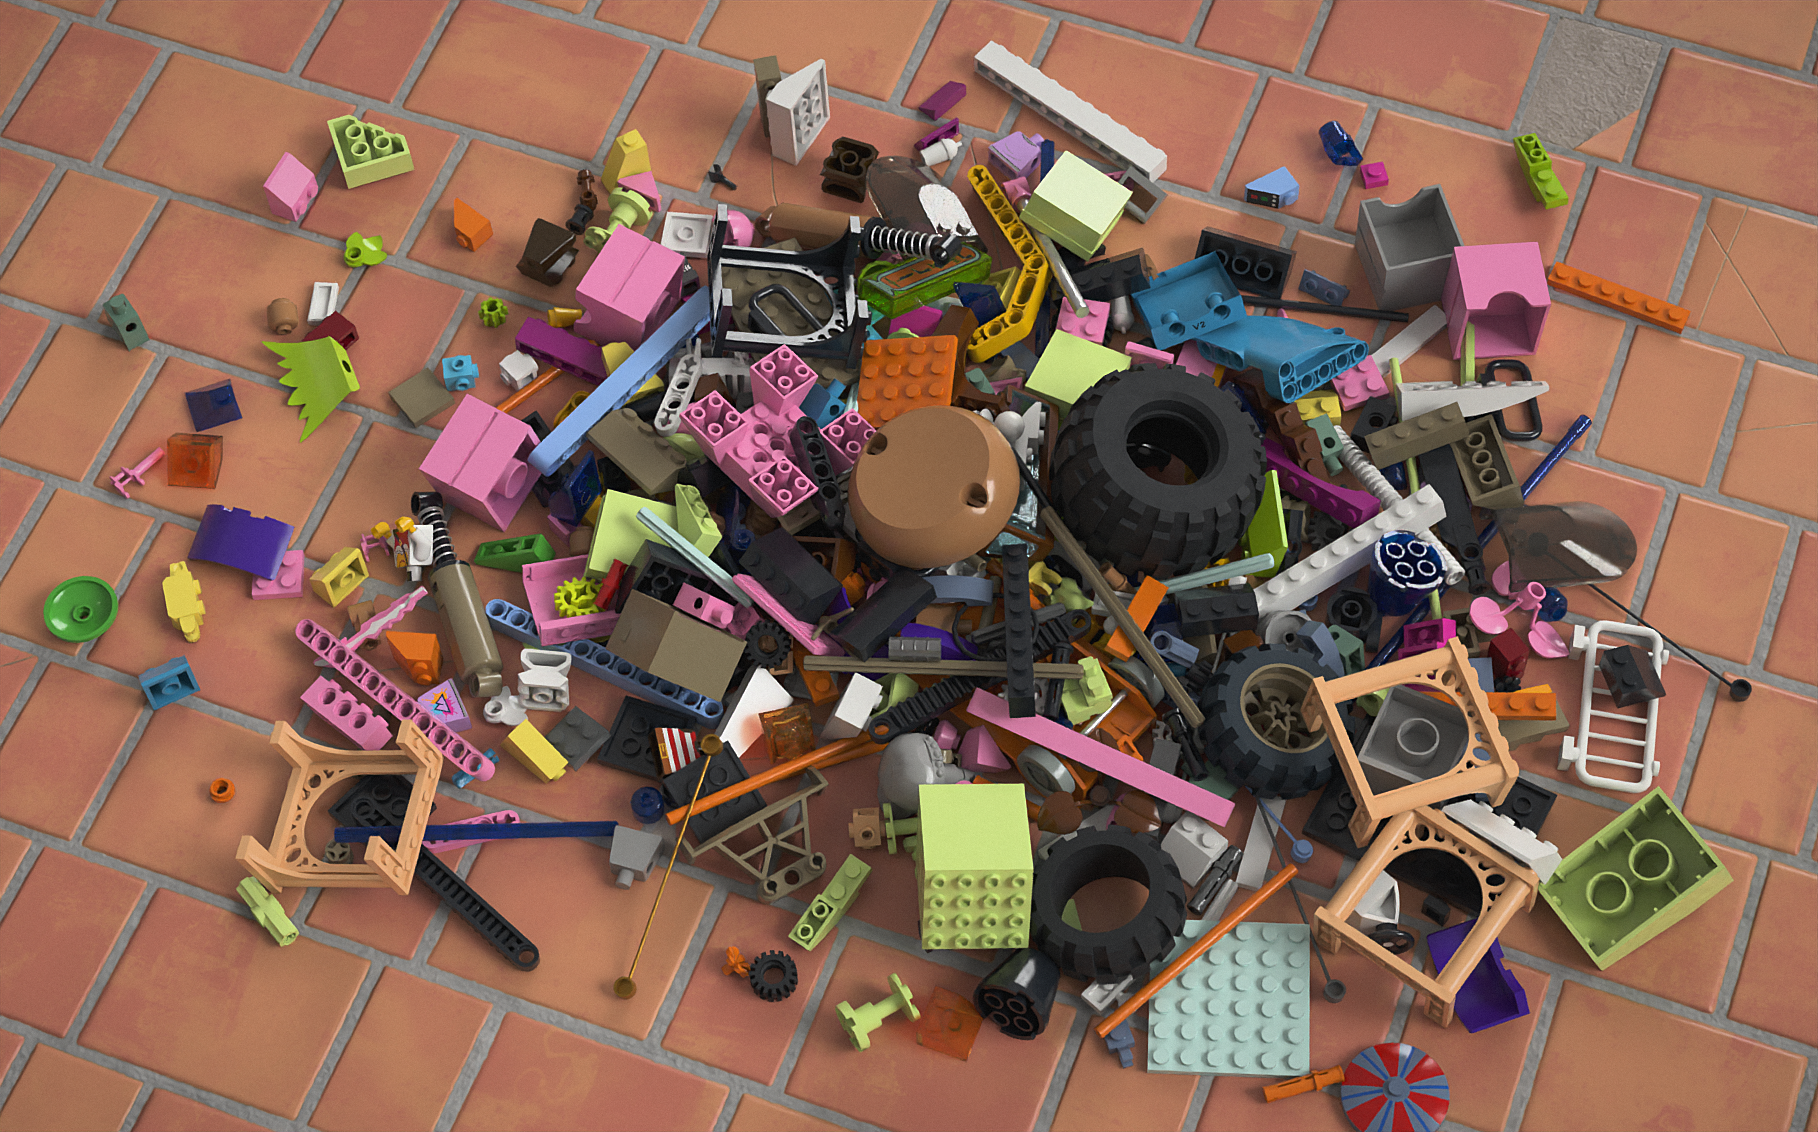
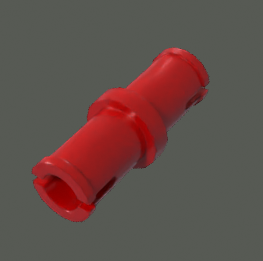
(610, 584)

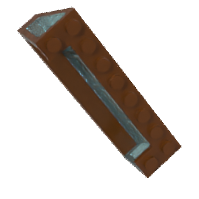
(1025, 522)

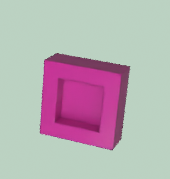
(1374, 175)

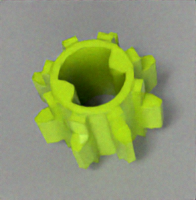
(493, 312)

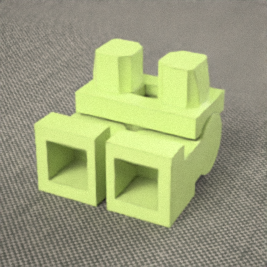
(1087, 695)

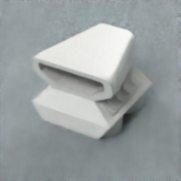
(544, 680)

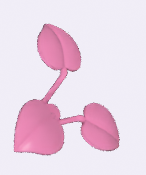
(1488, 618)

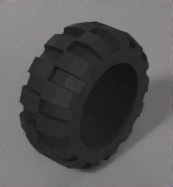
(1117, 951)

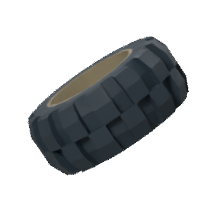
(1238, 740)

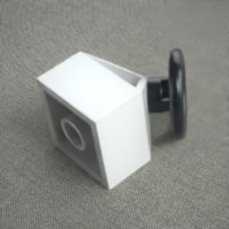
(1379, 914)

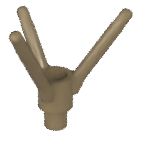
(828, 623)

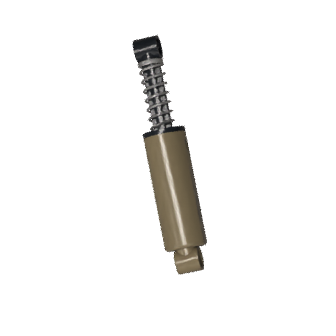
(459, 605)

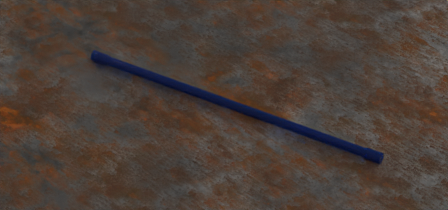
(1575, 431)

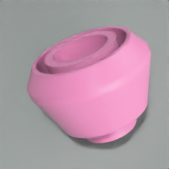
(946, 735)

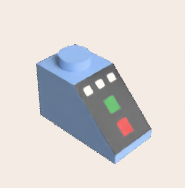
(1273, 189)

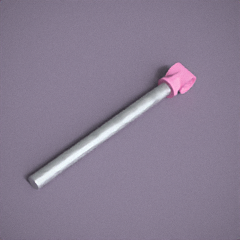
(1018, 195)

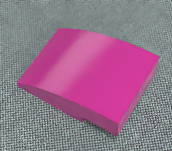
(1423, 638)

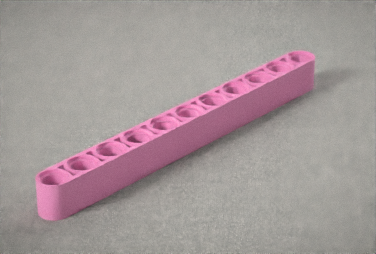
(402, 703)
(1103, 758)

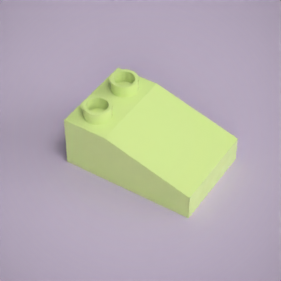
(1634, 879)

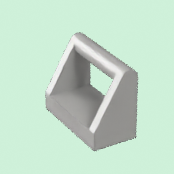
(1150, 187)

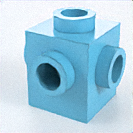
(459, 373)

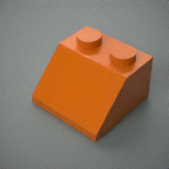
(417, 655)

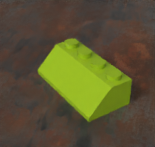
(1267, 529)

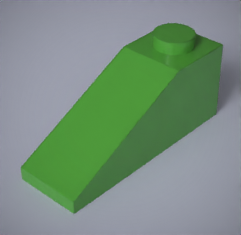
(515, 552)

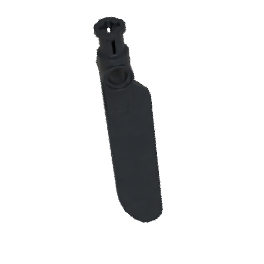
(1458, 527)

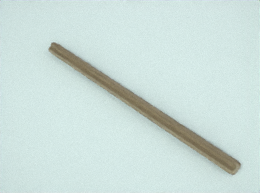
(1122, 617)
(942, 667)

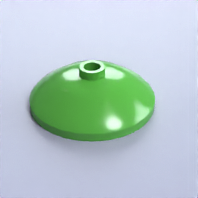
(73, 601)

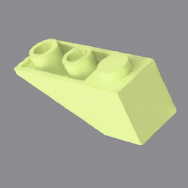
(695, 520)

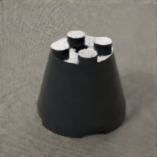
(1019, 993)

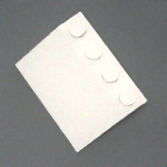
(798, 112)
(1505, 837)

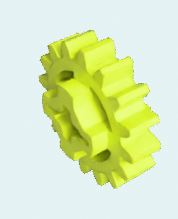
(578, 596)

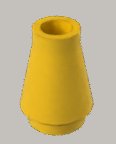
(563, 317)

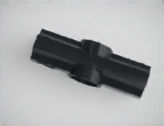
(1293, 525)

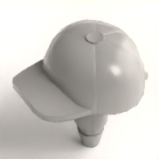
(912, 762)

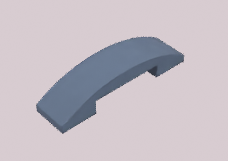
(966, 589)

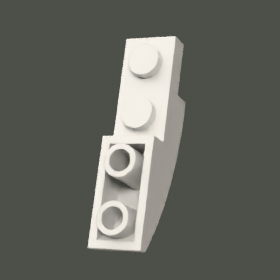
(1031, 437)

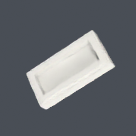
(322, 302)

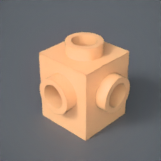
(867, 828)

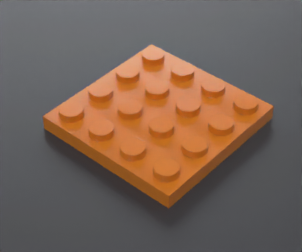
(905, 376)

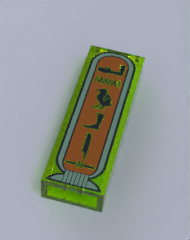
(921, 281)

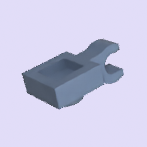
(1120, 1041)

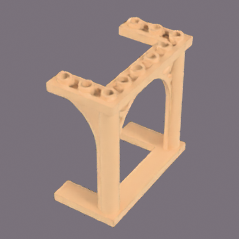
(1451, 671)
(309, 760)
(1517, 892)

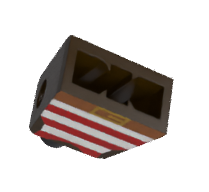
(673, 749)

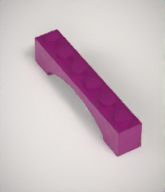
(1341, 503)

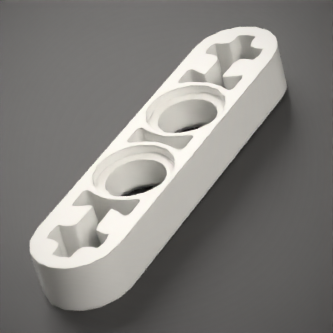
(681, 395)

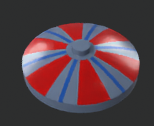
(1394, 1090)

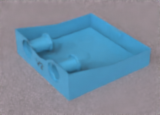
(1188, 301)

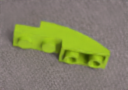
(1538, 171)

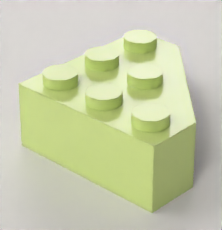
(368, 151)

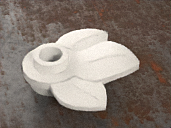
(508, 709)

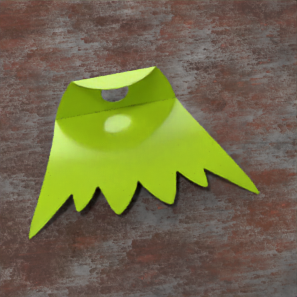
(320, 373)

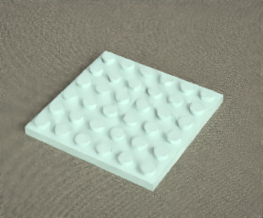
(1236, 1006)

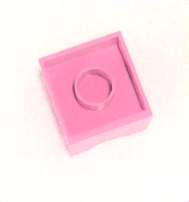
(629, 290)
(1500, 293)
(483, 462)

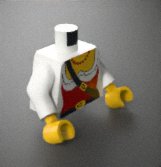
(410, 544)

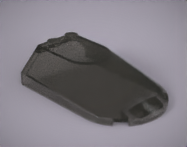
(918, 200)
(1563, 543)

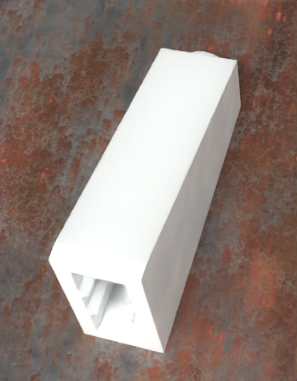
(756, 694)

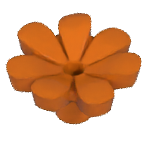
(735, 962)

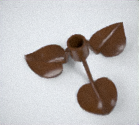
(1062, 816)

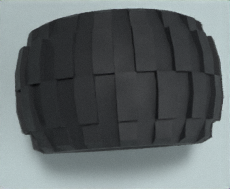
(1134, 517)

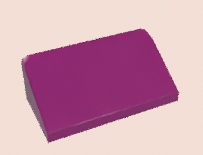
(943, 99)
(947, 131)

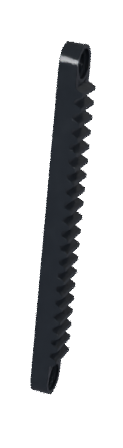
(958, 689)
(456, 893)

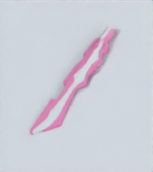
(381, 621)

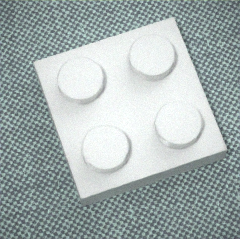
(687, 233)

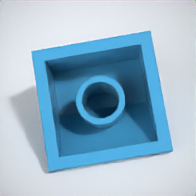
(169, 682)

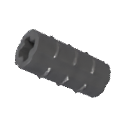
(915, 648)

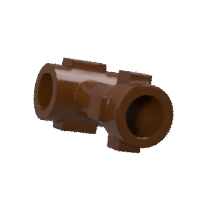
(587, 197)

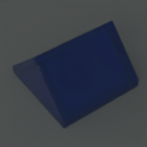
(981, 299)

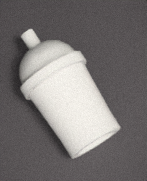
(939, 152)
(1122, 314)

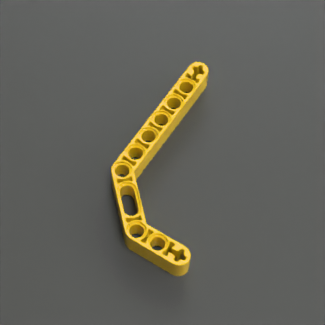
(1036, 273)

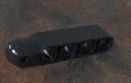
(820, 464)

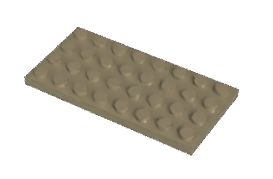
(748, 281)

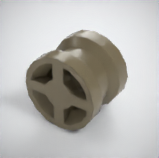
(334, 850)

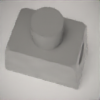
(634, 855)

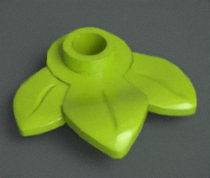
(366, 250)

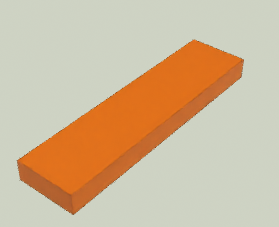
(1141, 609)

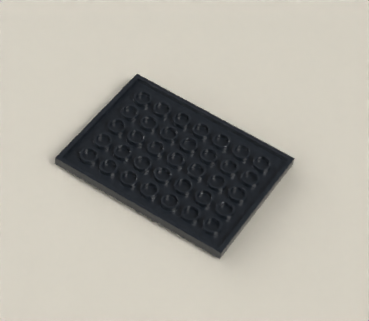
(1424, 868)

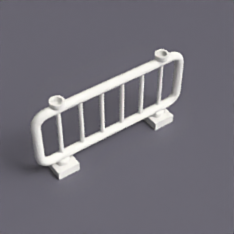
(1578, 754)

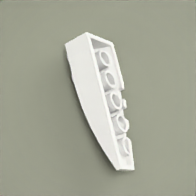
(1472, 397)

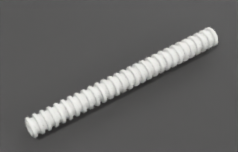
(1380, 488)

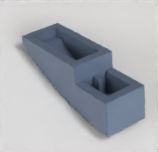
(1320, 643)

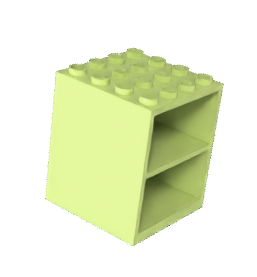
(973, 866)

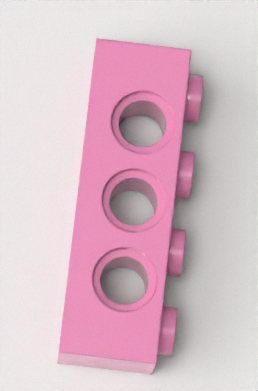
(346, 715)

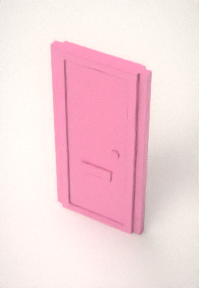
(800, 630)

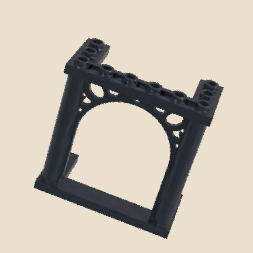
(827, 261)

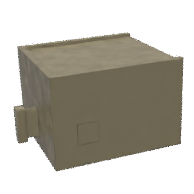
(676, 645)

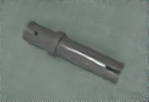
(1221, 871)

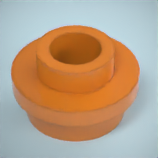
(218, 785)

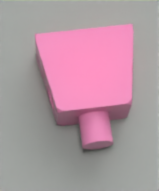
(712, 610)

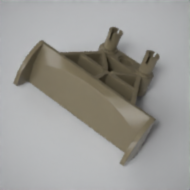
(774, 887)

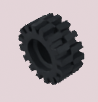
(764, 658)
(773, 961)

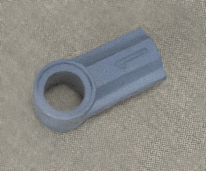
(1175, 649)

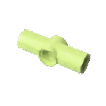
(267, 911)

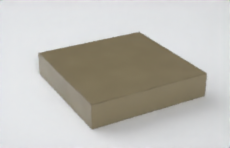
(421, 397)

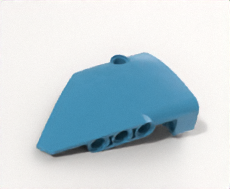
(1287, 350)

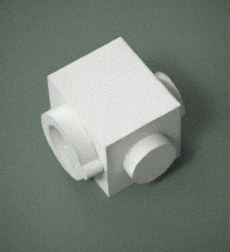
(518, 370)

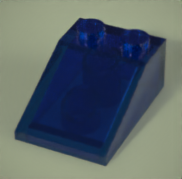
(577, 491)

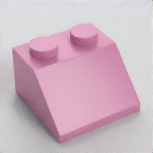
(290, 188)

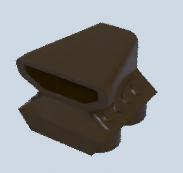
(847, 168)
(548, 253)

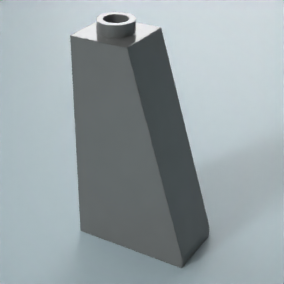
(1166, 758)

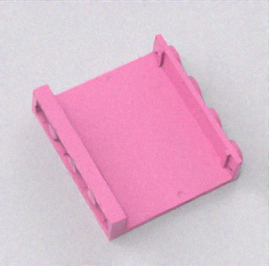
(541, 583)

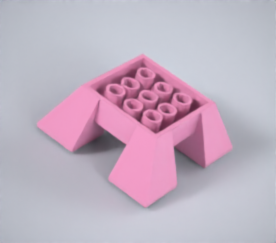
(757, 446)

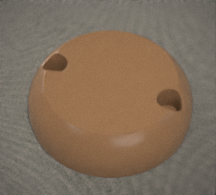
(933, 486)

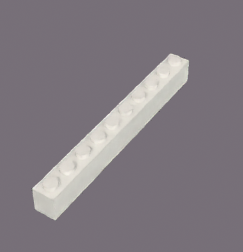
(1069, 111)
(1346, 554)

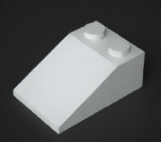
(853, 709)

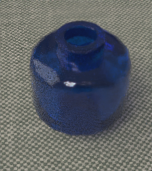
(1553, 605)
(647, 805)

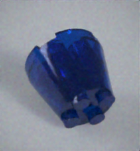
(1403, 572)

